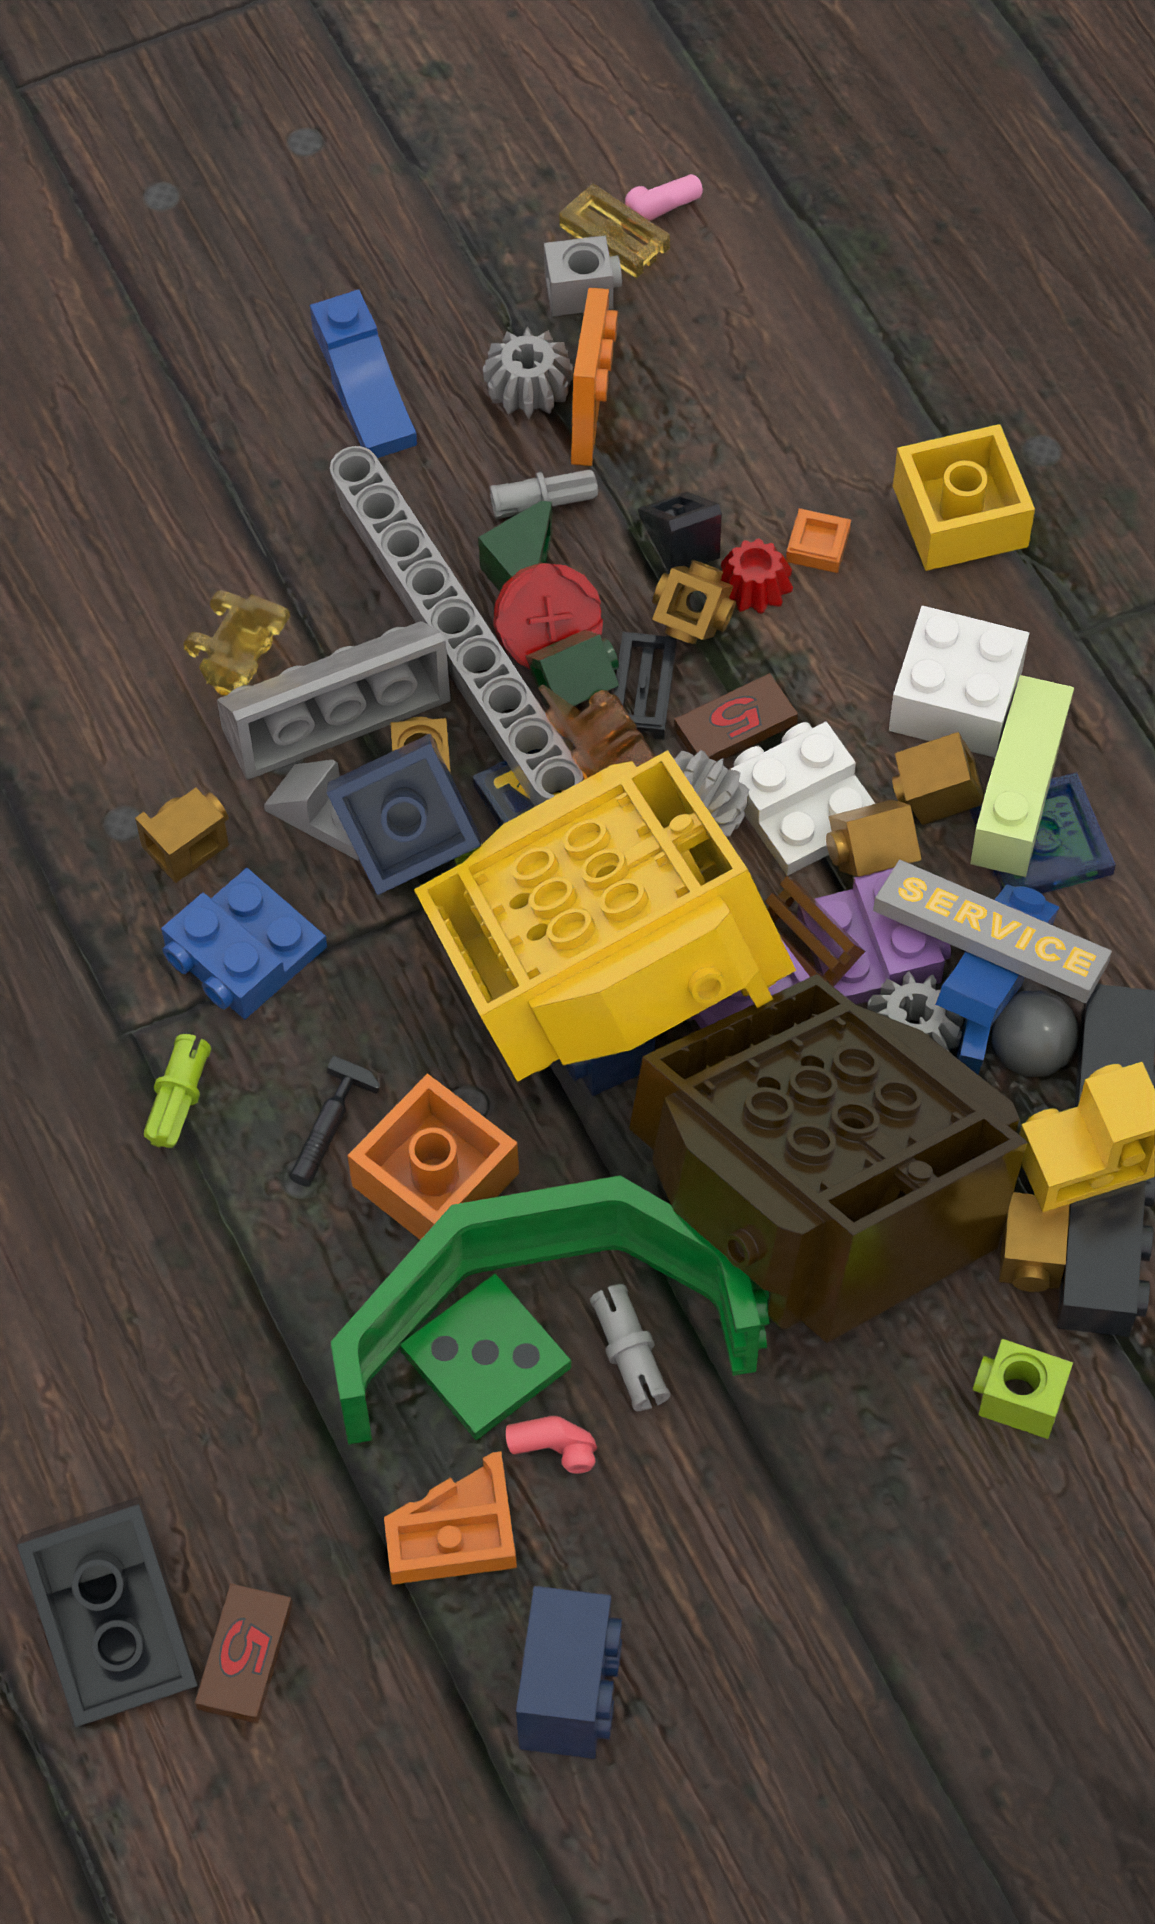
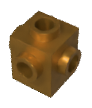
(674, 605)

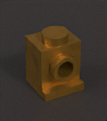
(184, 833)

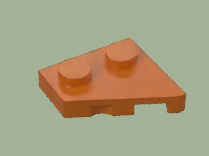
(454, 1528)

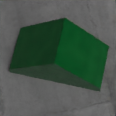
(516, 543)

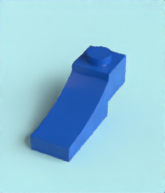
(362, 374)
(981, 988)

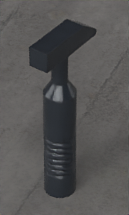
(330, 1118)

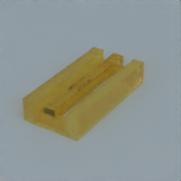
(586, 223)

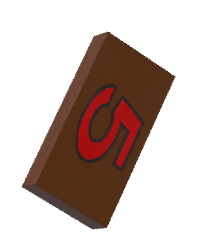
(737, 719)
(244, 1653)

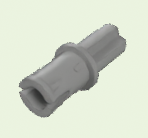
(561, 489)

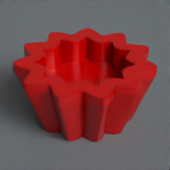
(757, 575)

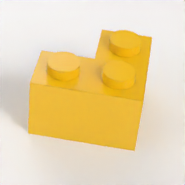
(1094, 1145)

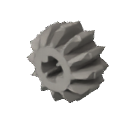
(528, 372)
(716, 788)
(917, 1003)

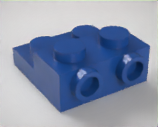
(241, 943)

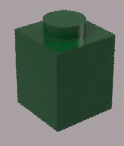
(575, 667)

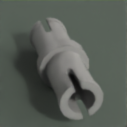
(630, 1347)

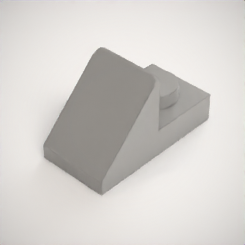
(305, 804)

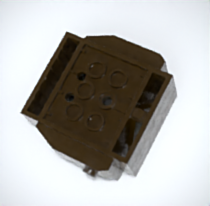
(829, 1153)

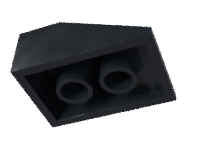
(107, 1610)

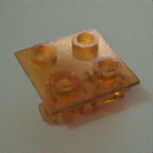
(600, 733)

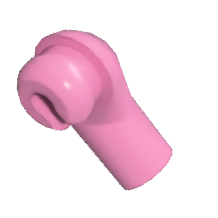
(665, 197)

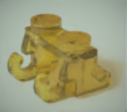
(238, 640)

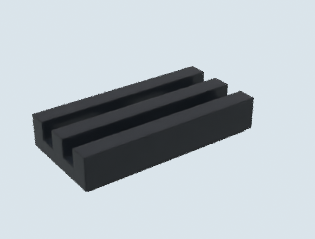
(649, 642)

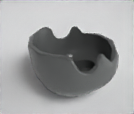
(1035, 1034)

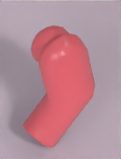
(557, 1434)

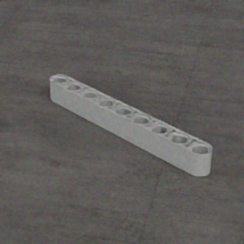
(394, 532)

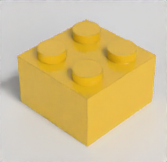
(963, 497)

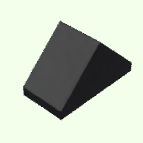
(684, 529)

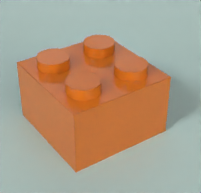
(430, 1157)

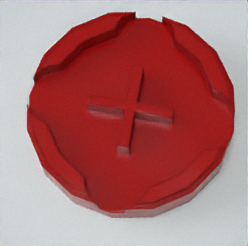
(544, 607)

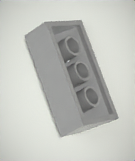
(336, 698)

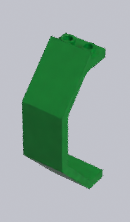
(534, 1230)

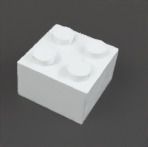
(958, 680)

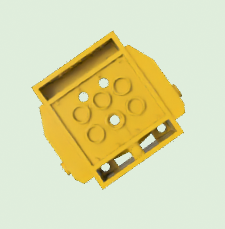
(604, 919)

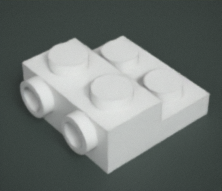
(797, 790)

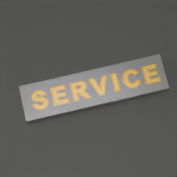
(992, 931)

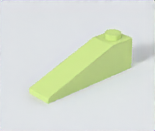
(1021, 776)

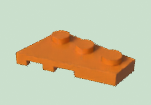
(592, 372)

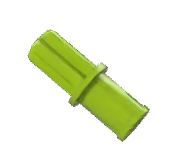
(176, 1091)

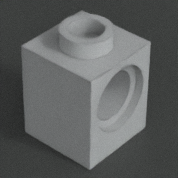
(575, 267)

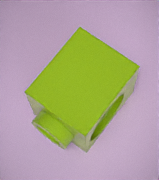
(1030, 1412)

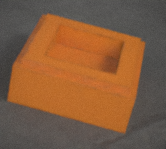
(818, 540)

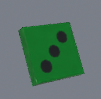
(485, 1356)

